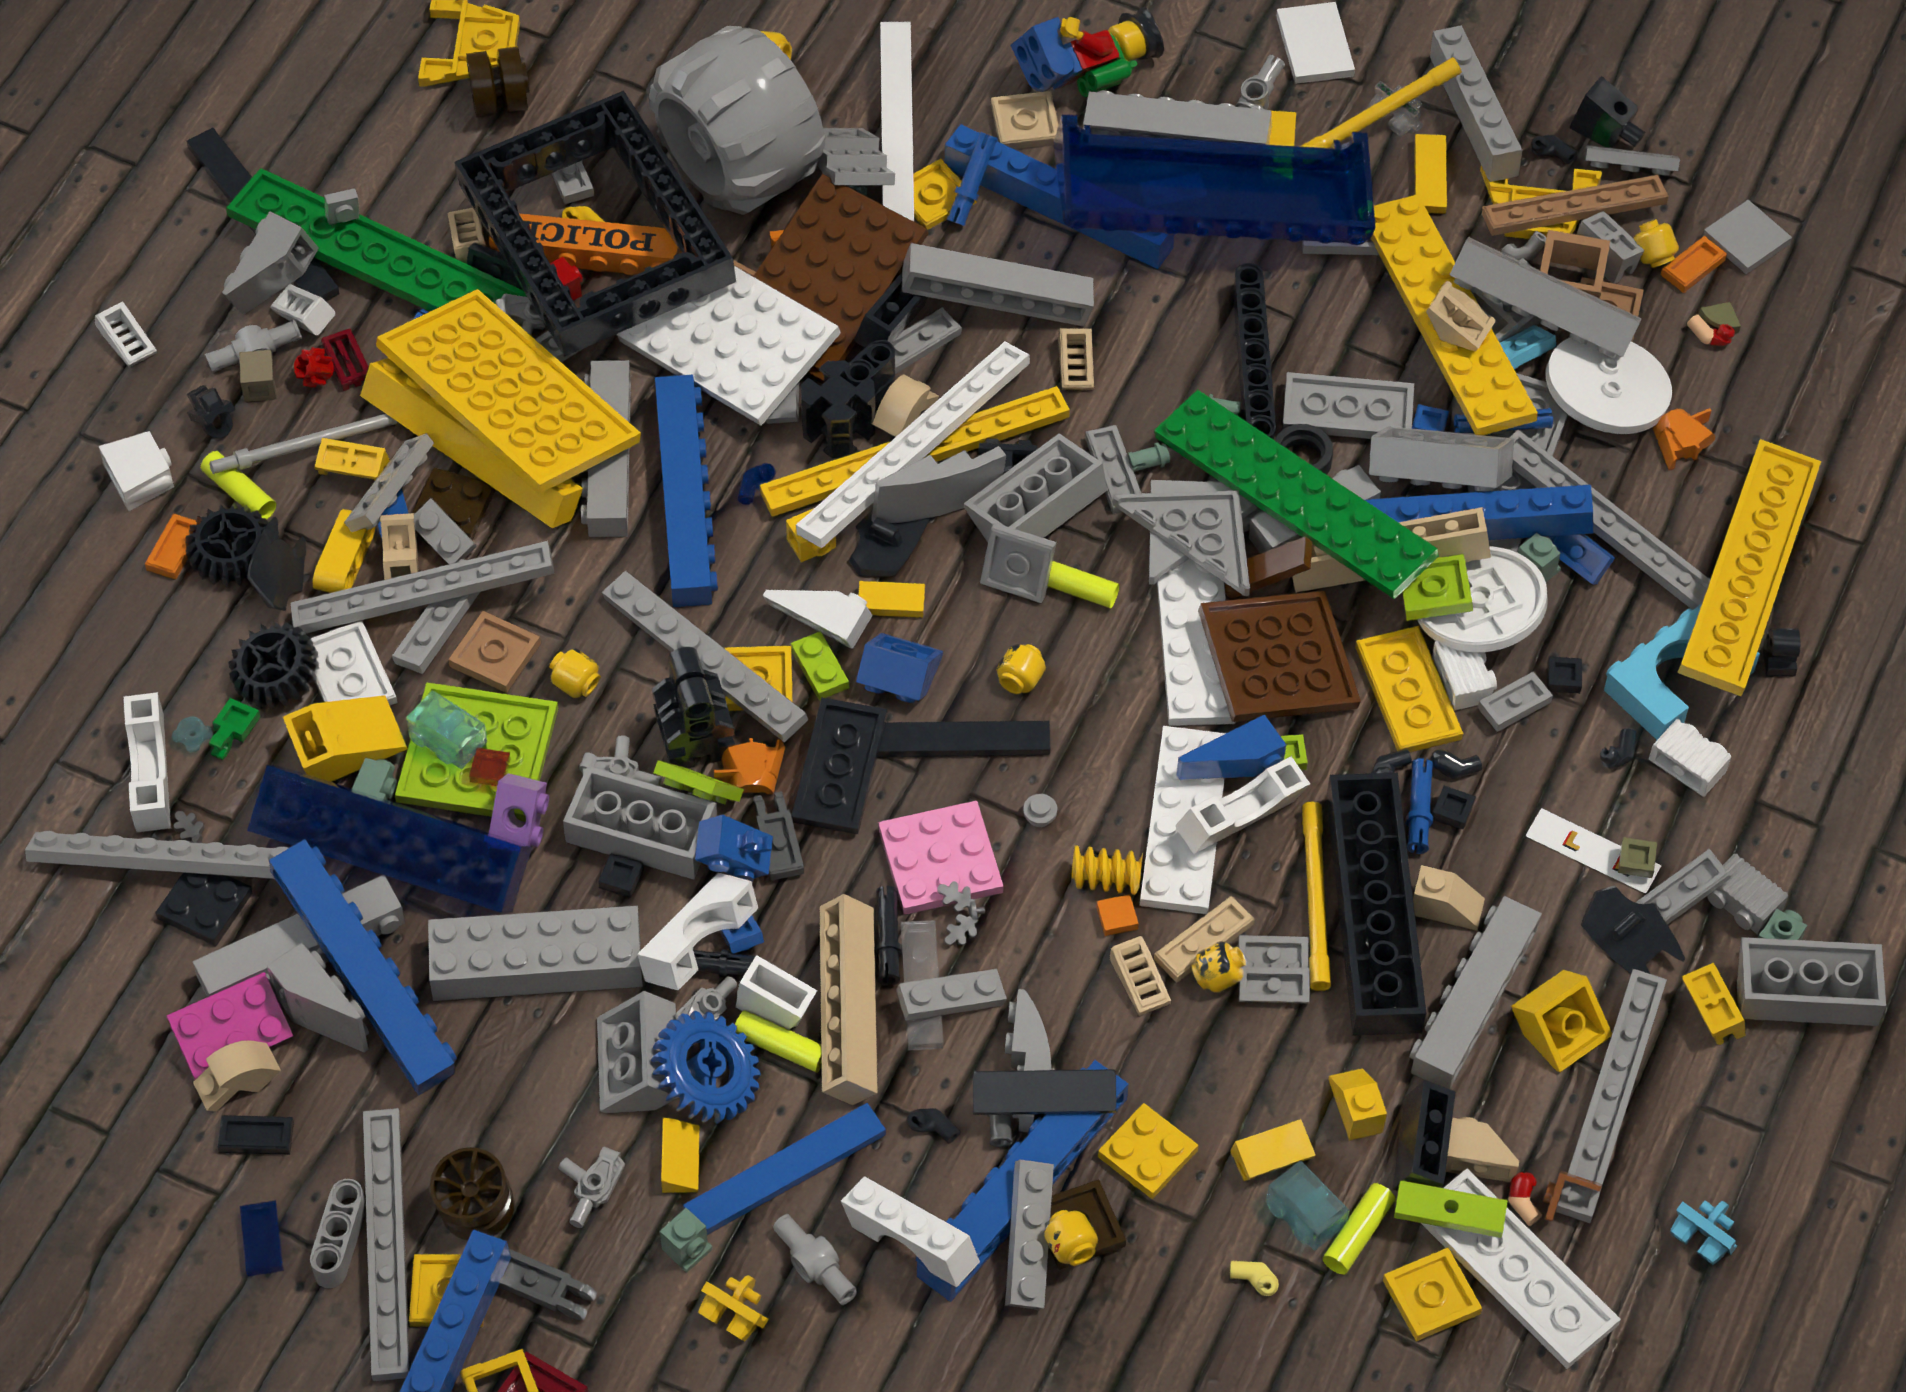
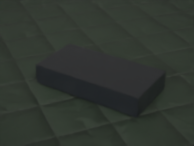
(255, 1134)

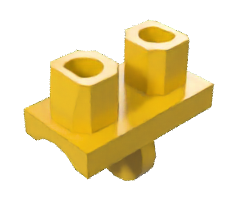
(717, 1301)

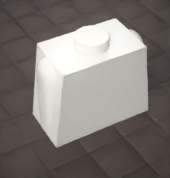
(137, 468)
(773, 994)

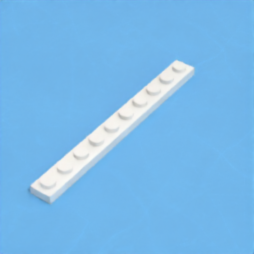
(913, 443)

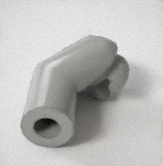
(1528, 251)

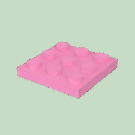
(937, 850)

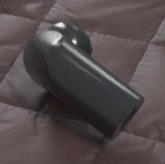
(1622, 753)

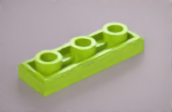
(1429, 1206)

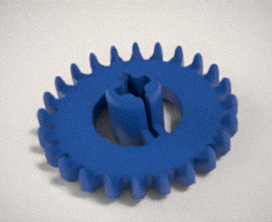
(696, 1079)

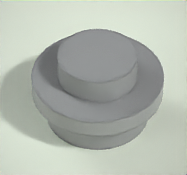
(1040, 810)

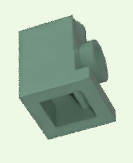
(1543, 554)
(376, 778)
(1784, 925)
(685, 1240)

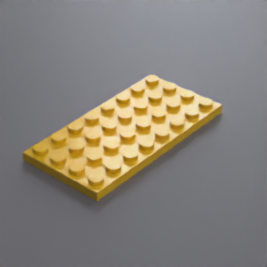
(508, 390)

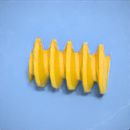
(1106, 870)

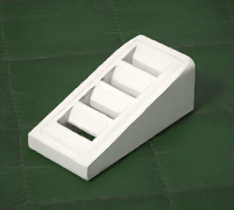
(307, 309)
(121, 313)

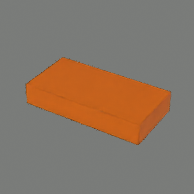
(1693, 264)
(170, 550)

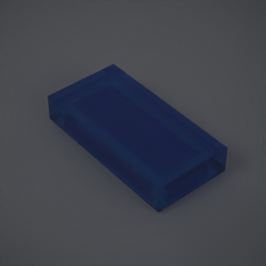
(261, 1238)

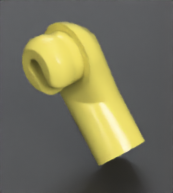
(1257, 1274)

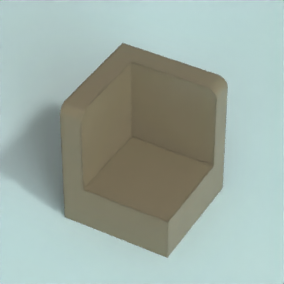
(257, 375)

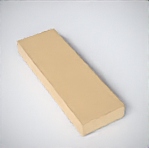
(1220, 924)

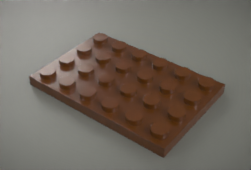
(839, 259)

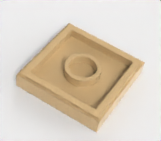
(1025, 119)

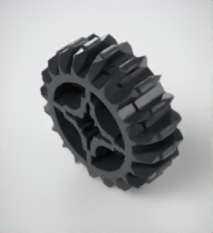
(209, 546)
(274, 653)

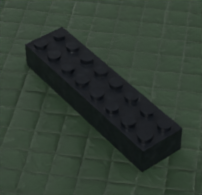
(1375, 904)

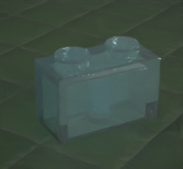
(446, 730)
(1306, 1206)

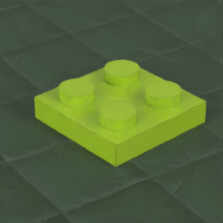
(1439, 590)
(697, 783)

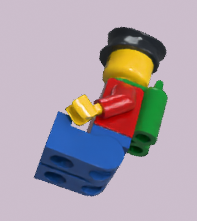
(1092, 60)

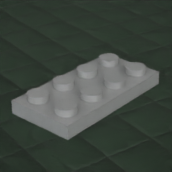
(1347, 404)

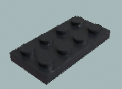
(839, 765)

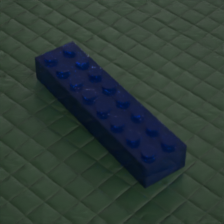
(390, 838)

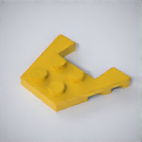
(478, 30)
(1502, 192)

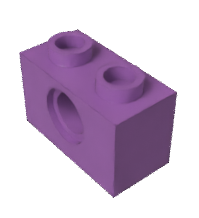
(522, 794)

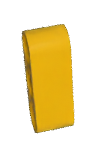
(342, 556)

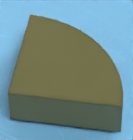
(1720, 314)

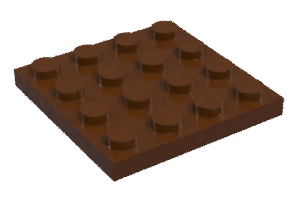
(1278, 656)

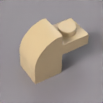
(903, 404)
(399, 545)
(235, 1068)

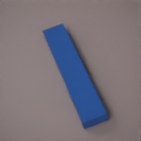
(787, 1168)

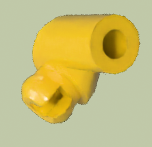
(581, 213)

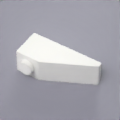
(825, 611)

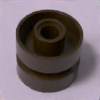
(505, 80)
(472, 1192)

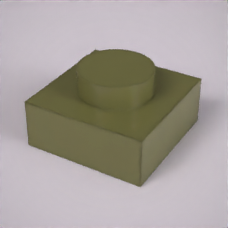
(1637, 857)

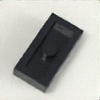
(492, 263)

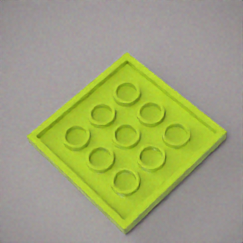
(511, 726)

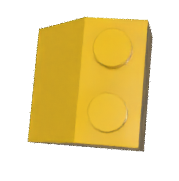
(1562, 1019)

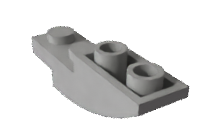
(1027, 1044)

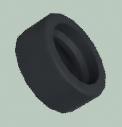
(1310, 436)

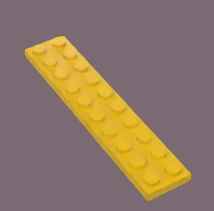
(1419, 267)
(1749, 568)

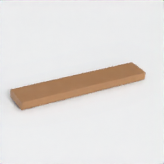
(1574, 205)

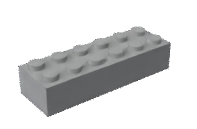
(534, 953)

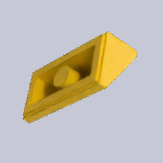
(680, 1156)

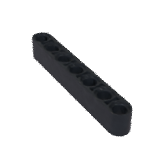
(1253, 348)

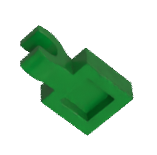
(232, 723)

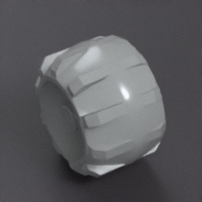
(737, 119)

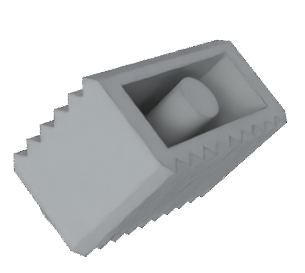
(1748, 895)

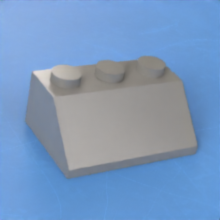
(626, 1052)

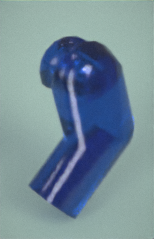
(752, 480)

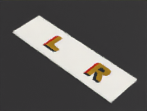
(1584, 847)

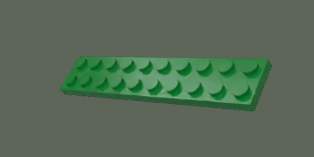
(366, 246)
(1297, 494)

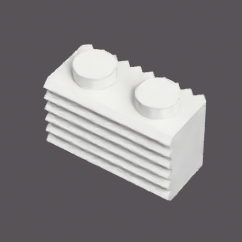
(1463, 675)
(1690, 757)

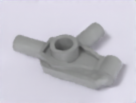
(521, 311)
(619, 764)
(709, 999)
(594, 1185)

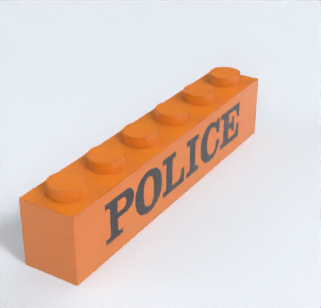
(601, 244)

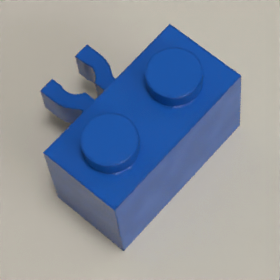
(733, 848)

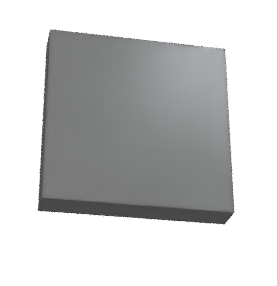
(1747, 236)
(1018, 562)

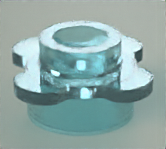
(188, 726)

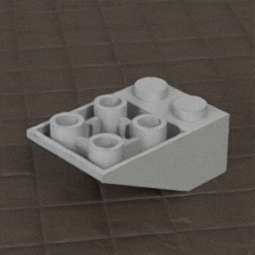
(270, 263)
(315, 998)

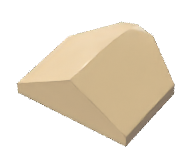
(1459, 318)

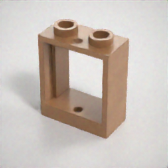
(1577, 252)

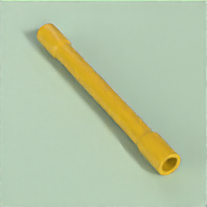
(1434, 78)
(1319, 960)

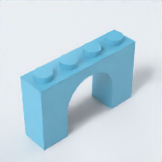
(1636, 682)

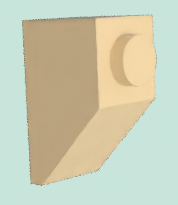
(1447, 899)
(1480, 1150)

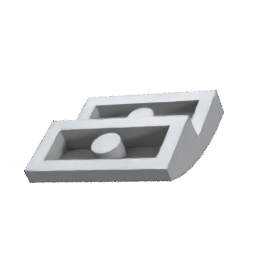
(1274, 969)

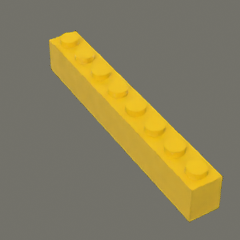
(415, 409)

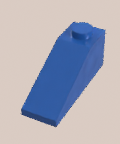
(1238, 753)

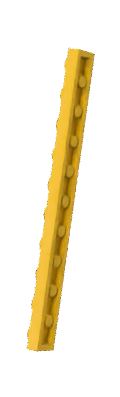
(993, 423)

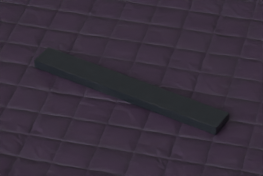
(231, 179)

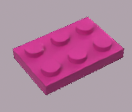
(227, 1017)

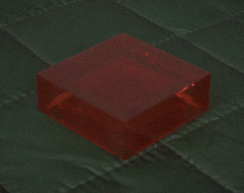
(489, 766)

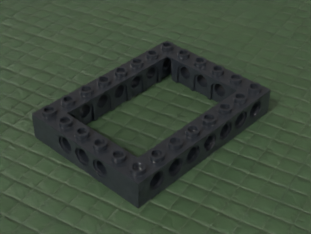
(606, 124)

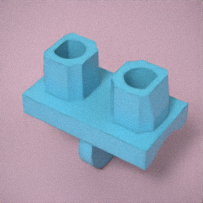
(1717, 1240)

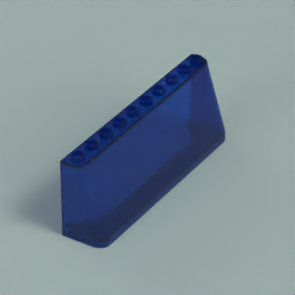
(1214, 187)

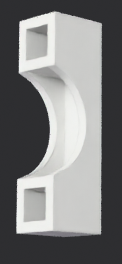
(148, 762)
(1221, 817)
(718, 906)
(937, 1244)

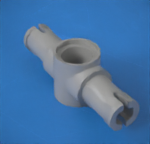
(1261, 84)
(253, 339)
(815, 1259)

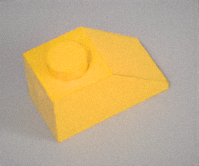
(1359, 1103)

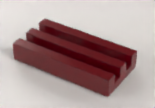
(354, 378)

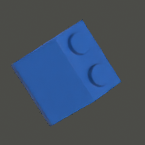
(898, 667)

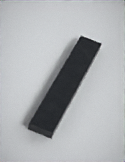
(965, 739)

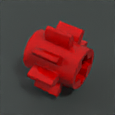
(313, 367)

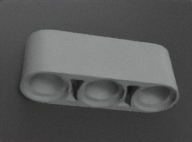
(341, 1248)

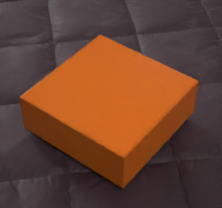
(1117, 915)

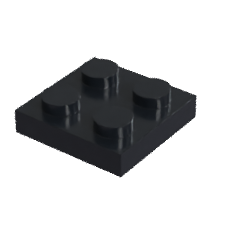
(204, 905)

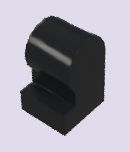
(1781, 651)

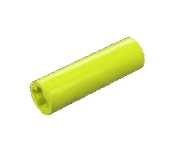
(240, 487)
(1083, 584)
(780, 1041)
(1359, 1228)

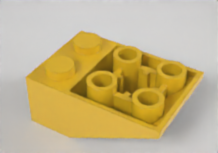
(340, 734)

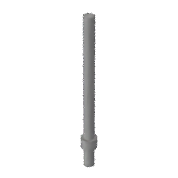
(243, 458)

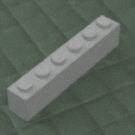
(1477, 106)
(1171, 119)
(997, 284)
(1544, 297)
(609, 481)
(253, 953)
(1475, 993)

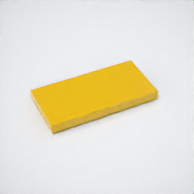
(1409, 690)

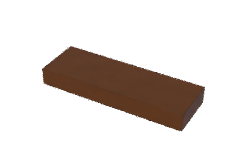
(1276, 565)

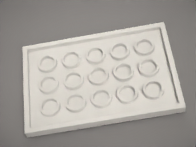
(738, 343)

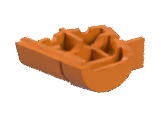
(1682, 435)
(752, 766)

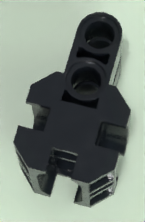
(847, 398)
(692, 711)

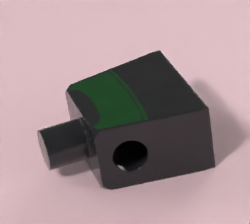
(1607, 116)

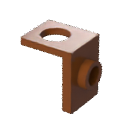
(1555, 1189)

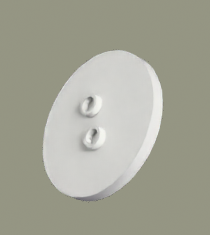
(1609, 392)
(1506, 601)

